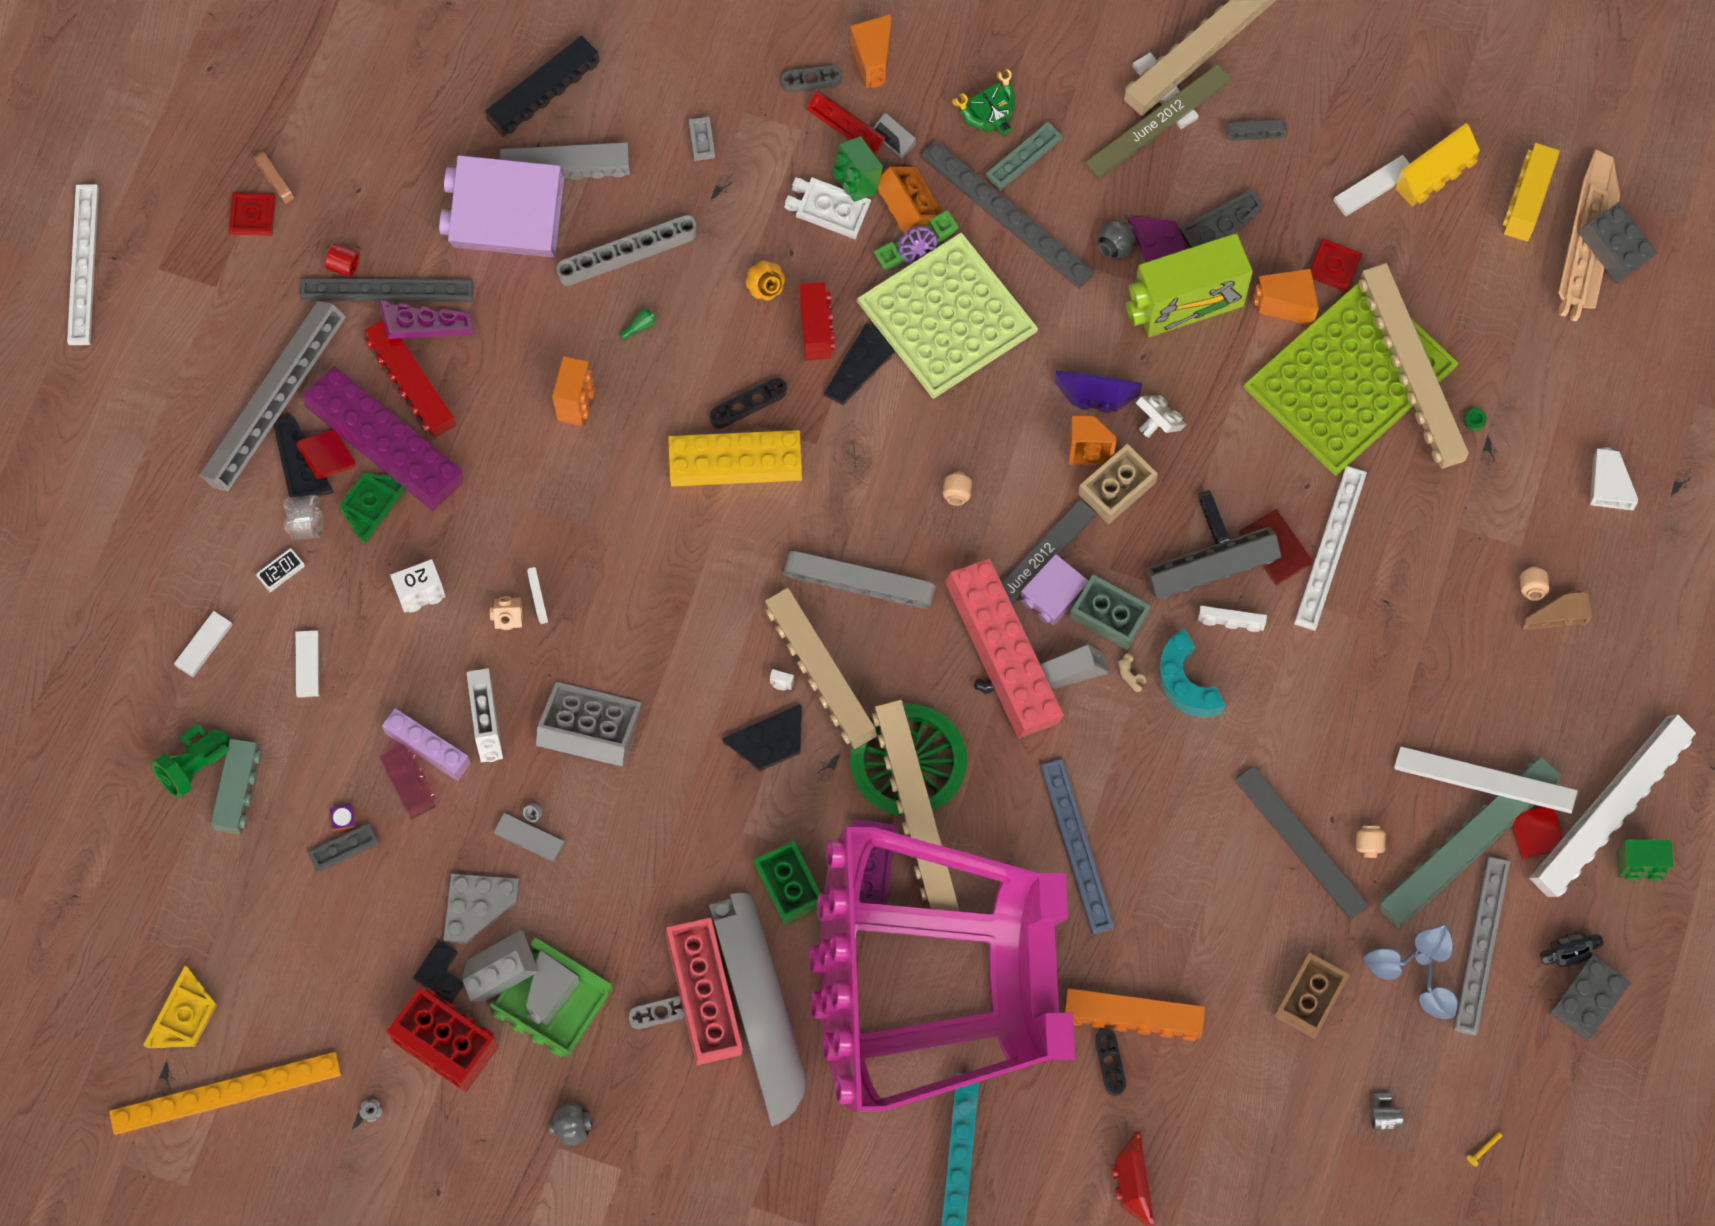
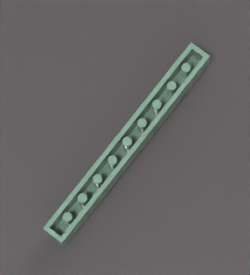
(1460, 850)

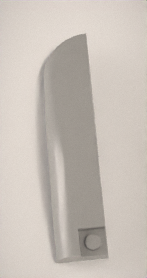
(760, 1005)

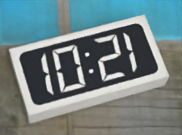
(280, 570)

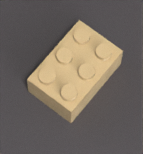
(1117, 484)

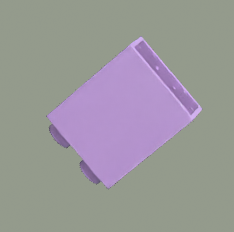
(503, 206)

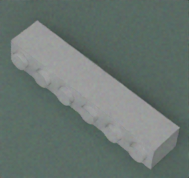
(577, 160)

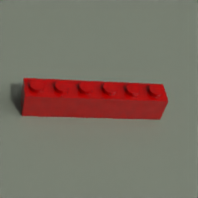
(411, 380)

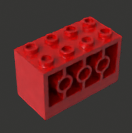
(440, 1053)

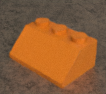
(908, 197)
(1090, 441)

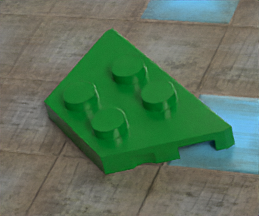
(370, 503)

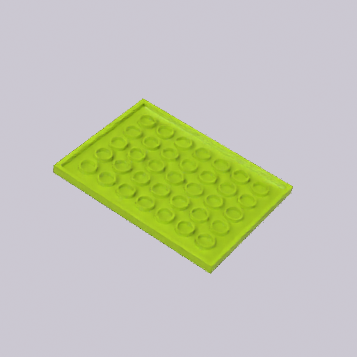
(1339, 382)

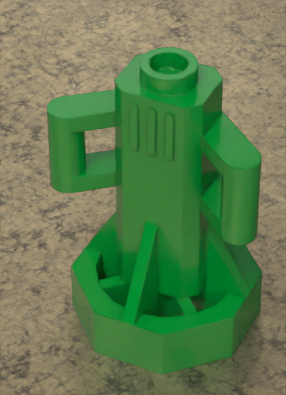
(178, 771)

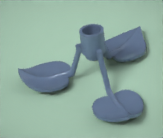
(1431, 944)

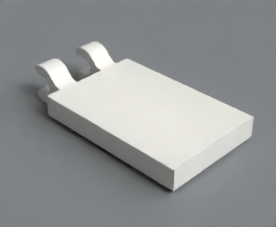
(828, 207)

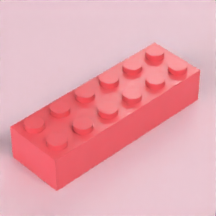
(703, 991)

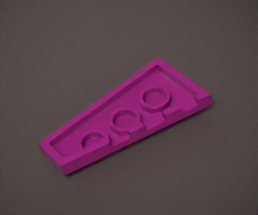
(411, 322)

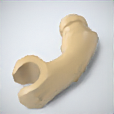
(1125, 666)

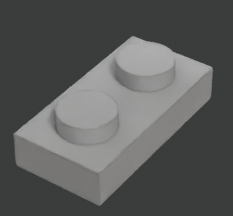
(701, 138)

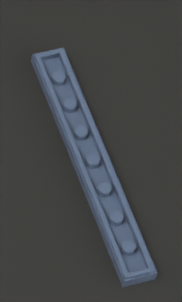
(1077, 846)

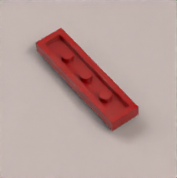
(844, 121)

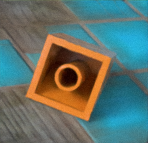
(871, 49)
(1287, 296)

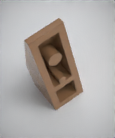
(1565, 611)

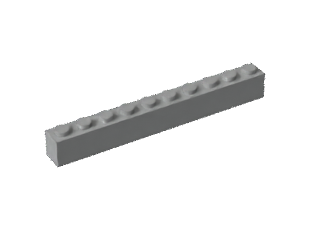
(272, 396)

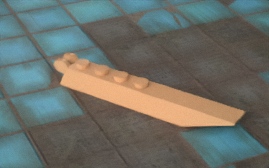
(1582, 268)

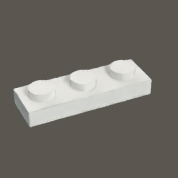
(1232, 619)

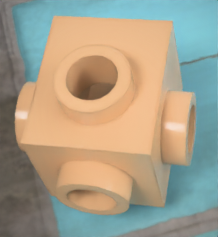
(507, 613)

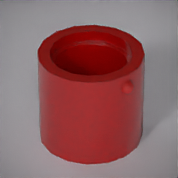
(342, 260)

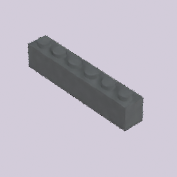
(1213, 563)

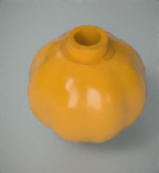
(765, 280)

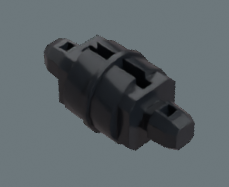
(1571, 949)

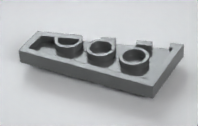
(1223, 220)

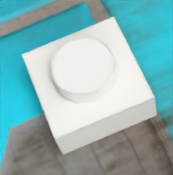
(781, 680)

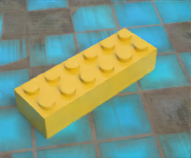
(735, 458)

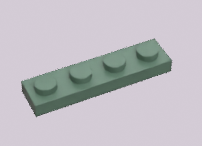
(1024, 156)

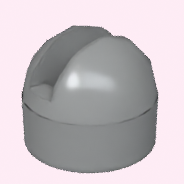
(528, 810)

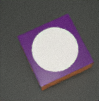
(342, 818)

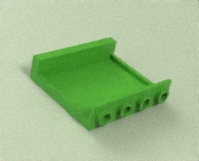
(573, 1017)

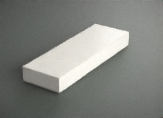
(203, 644)
(307, 663)

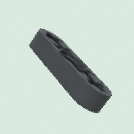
(817, 71)
(1256, 130)

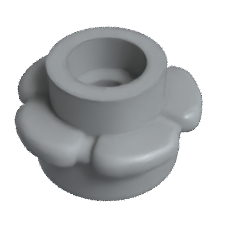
(375, 1114)

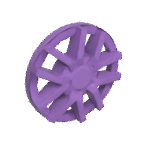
(917, 244)

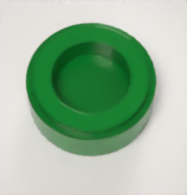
(1475, 419)

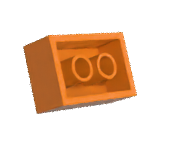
(573, 391)

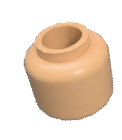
(957, 488)
(1534, 583)
(1370, 841)

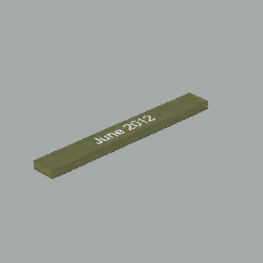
(1158, 122)

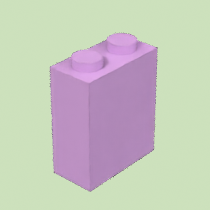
(1053, 590)

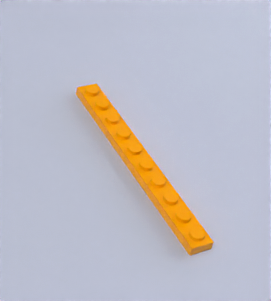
(225, 1093)

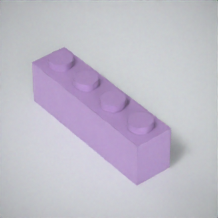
(426, 744)

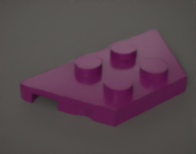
(1157, 237)

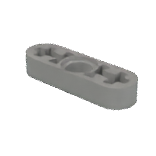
(679, 1014)

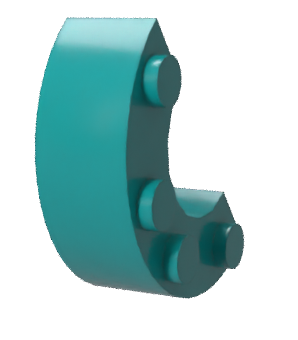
(1176, 686)

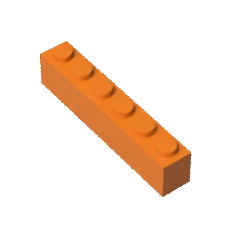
(1135, 1014)

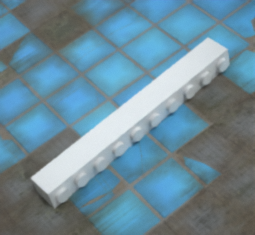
(1612, 806)

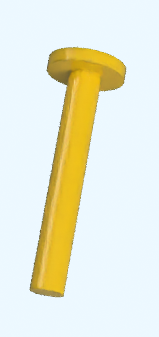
(1473, 1159)

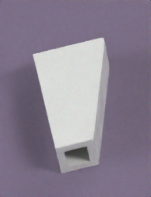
(484, 715)

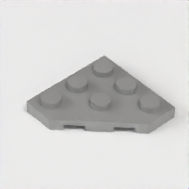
(476, 904)

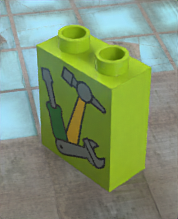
(1189, 286)

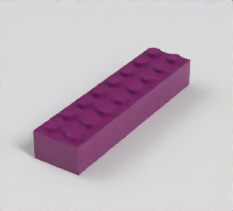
(383, 438)

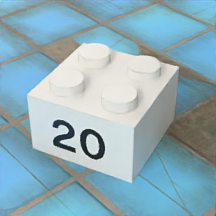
(418, 586)

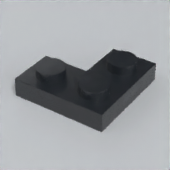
(433, 972)

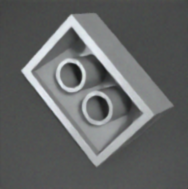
(499, 968)

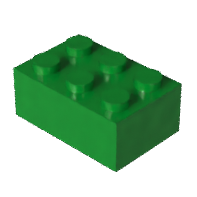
(788, 883)

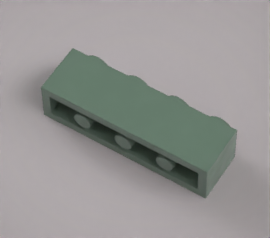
(236, 786)

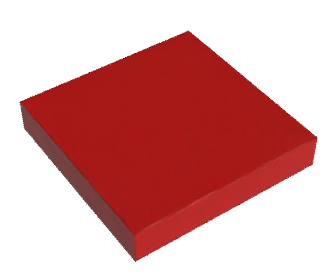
(252, 214)
(1335, 264)
(326, 454)
(1537, 832)

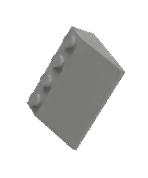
(588, 724)

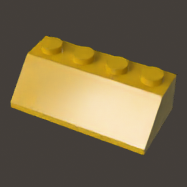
(1438, 166)

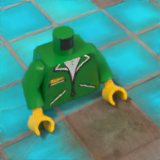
(990, 108)

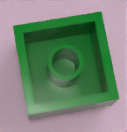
(857, 169)
(1645, 859)

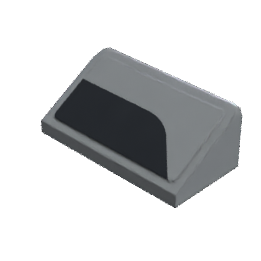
(897, 138)

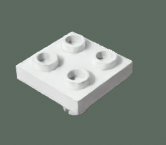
(1159, 415)

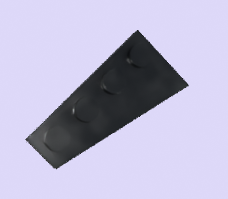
(860, 364)
(297, 473)

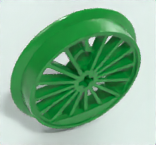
(943, 727)

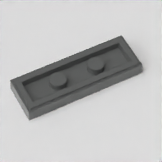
(343, 847)

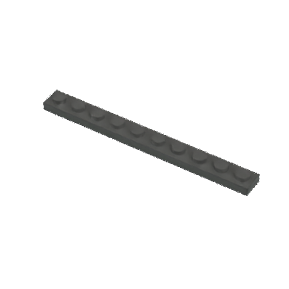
(1007, 214)

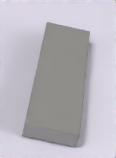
(529, 837)

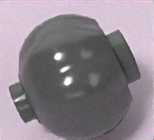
(1116, 239)
(571, 1124)

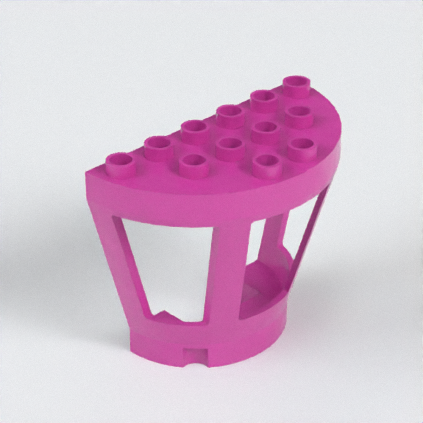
(1020, 968)

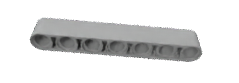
(633, 242)
(859, 579)

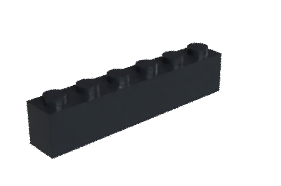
(542, 86)

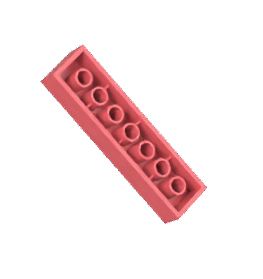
(1004, 648)

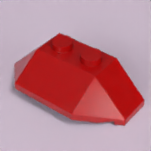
(1133, 1181)

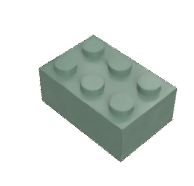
(1110, 612)

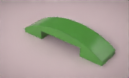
(942, 227)

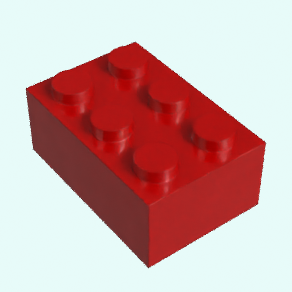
(817, 321)

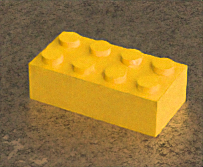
(1530, 191)

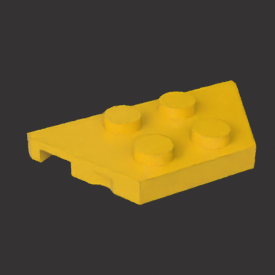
(182, 1015)

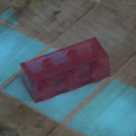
(408, 781)

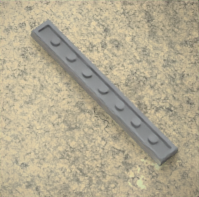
(1482, 946)

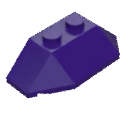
(1096, 391)

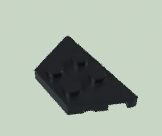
(769, 740)

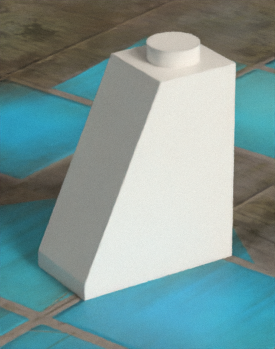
(1611, 482)

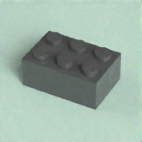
(1617, 242)
(1590, 998)

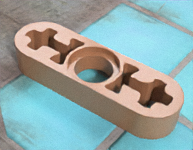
(273, 177)

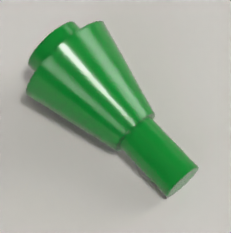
(642, 321)

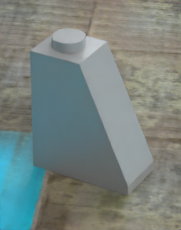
(1075, 667)
(549, 989)

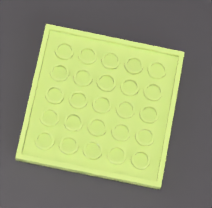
(947, 315)

